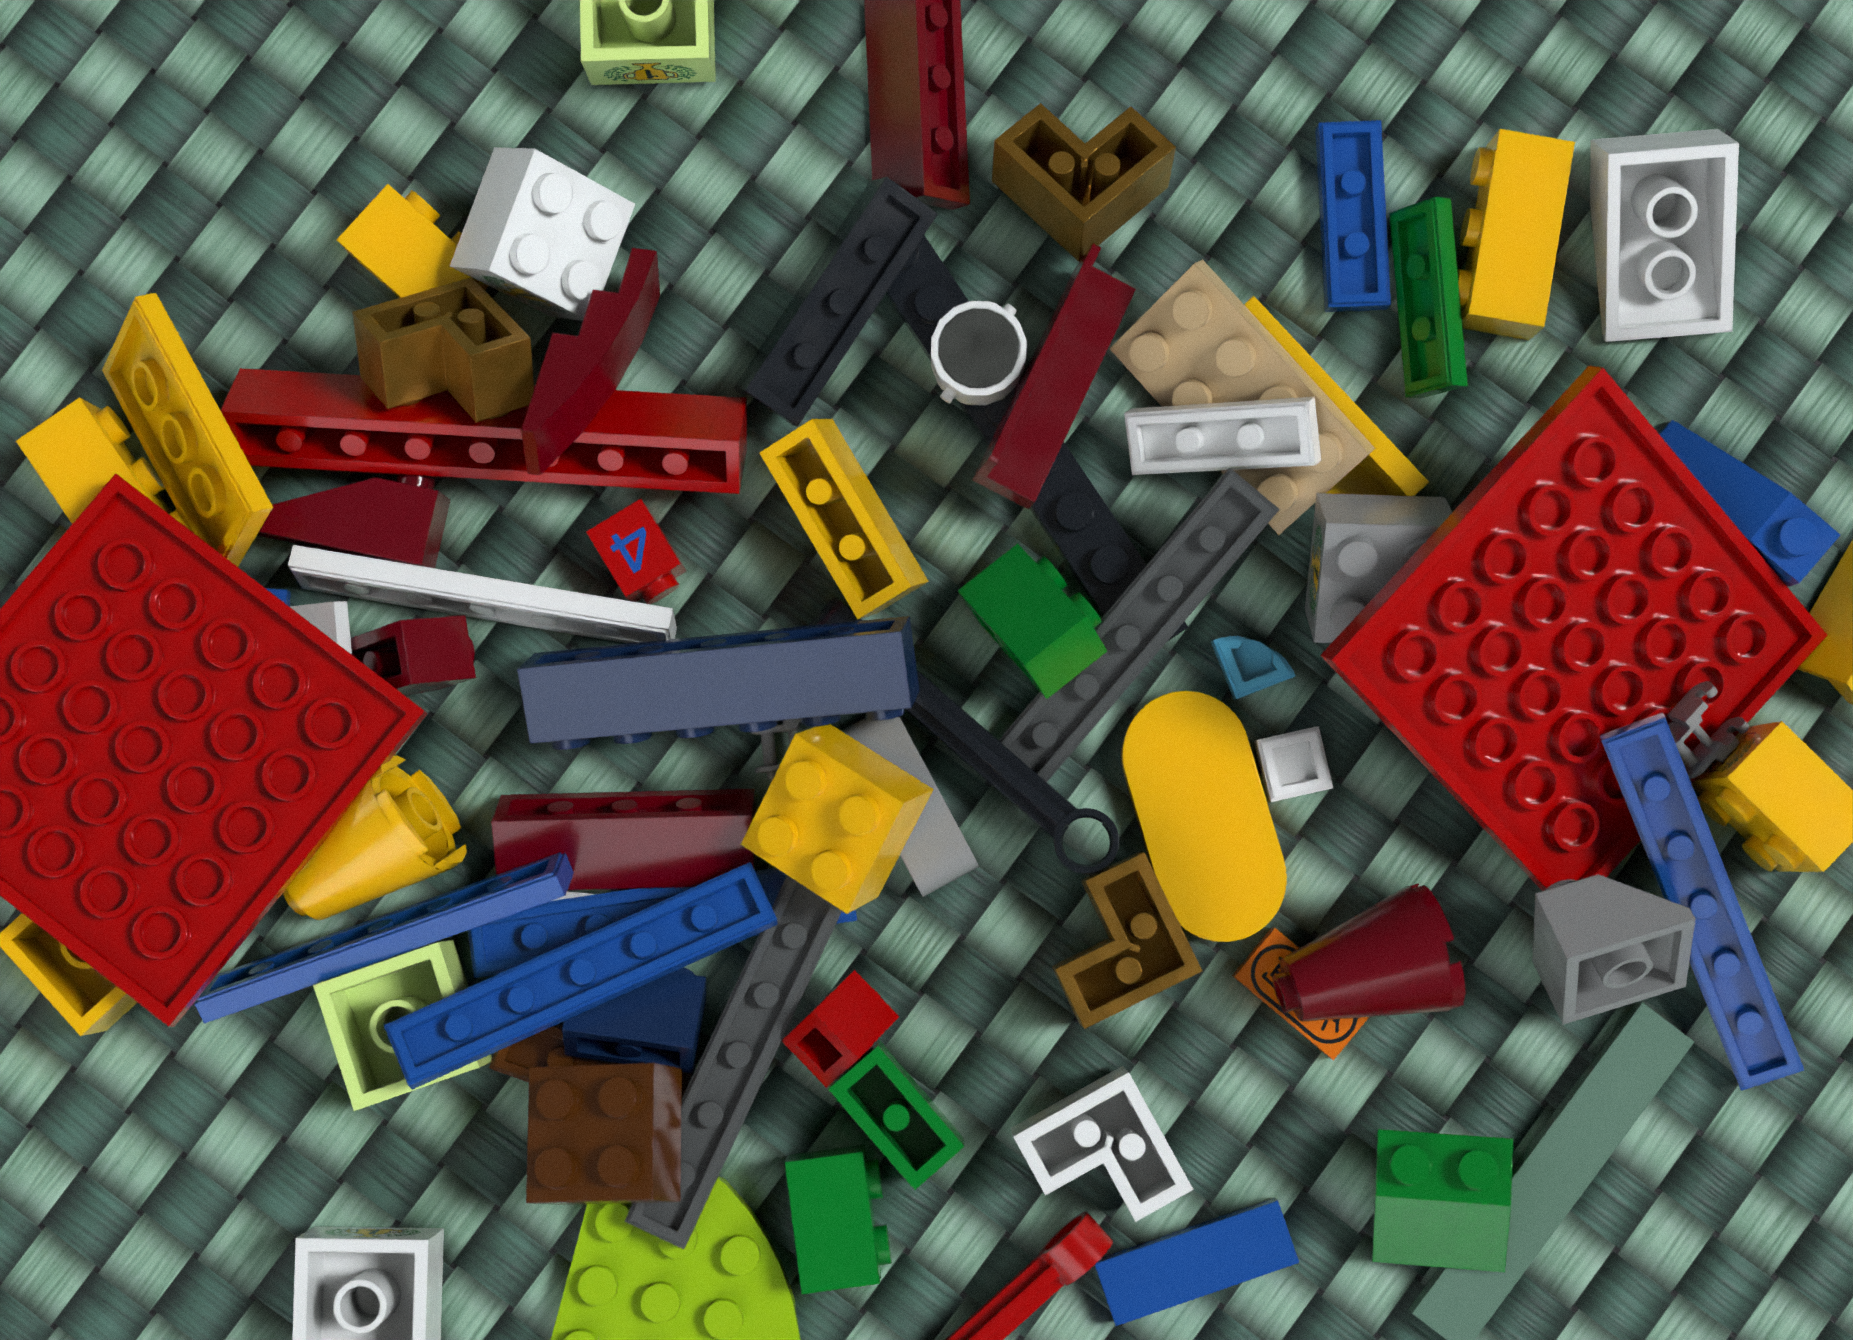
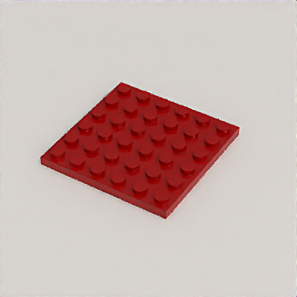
(1561, 607)
(170, 748)

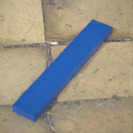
(1695, 877)
(545, 927)
(386, 936)
(580, 975)

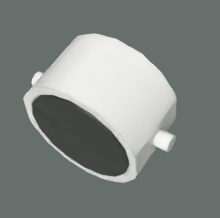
(978, 352)

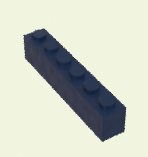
(720, 682)

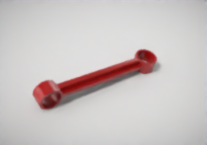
(1059, 1263)

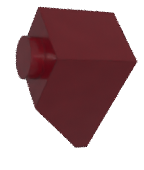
(419, 653)

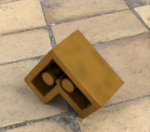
(1078, 187)
(445, 342)
(1143, 947)

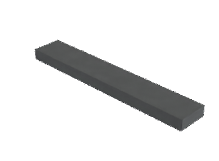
(1143, 621)
(741, 1054)

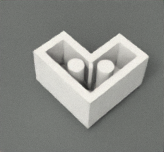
(1107, 1127)

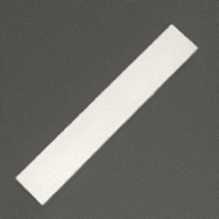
(480, 597)

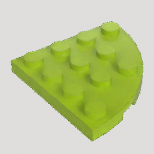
(647, 1289)

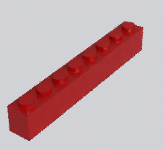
(344, 426)

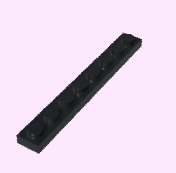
(1068, 501)

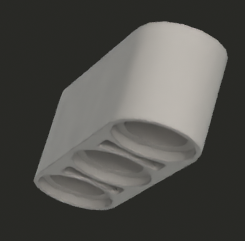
(936, 847)

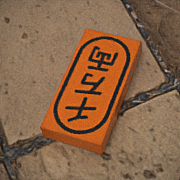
(1256, 976)

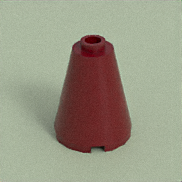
(1376, 964)

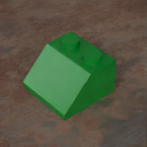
(1442, 1200)

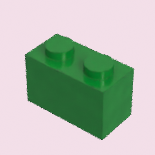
(1034, 619)
(897, 1115)
(835, 1218)

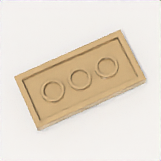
(1210, 349)

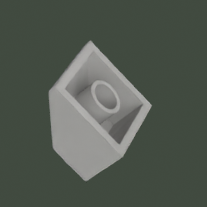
(1608, 945)

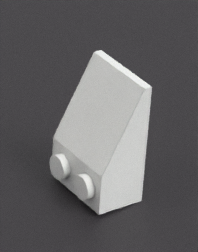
(1664, 233)

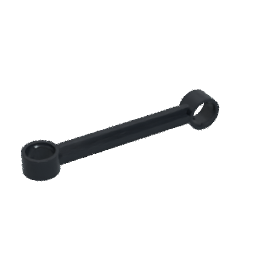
(994, 760)

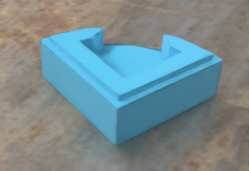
(1250, 665)

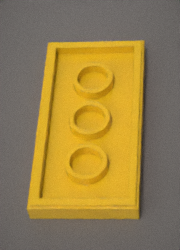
(185, 431)

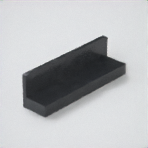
(836, 300)

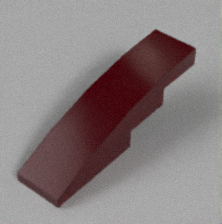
(587, 368)

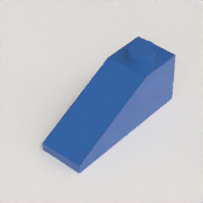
(1768, 515)

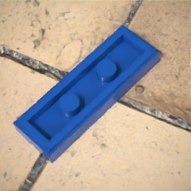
(1353, 216)
(1196, 1261)

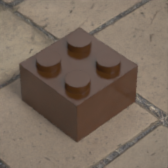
(604, 1134)

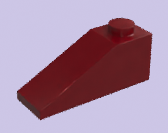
(367, 519)

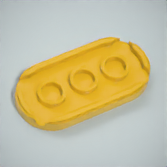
(1204, 815)

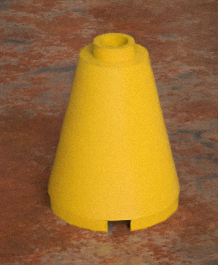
(385, 841)

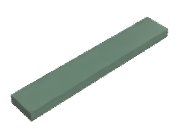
(1561, 1166)

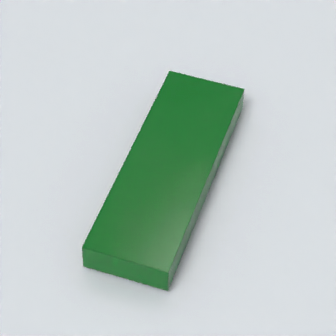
(1428, 298)

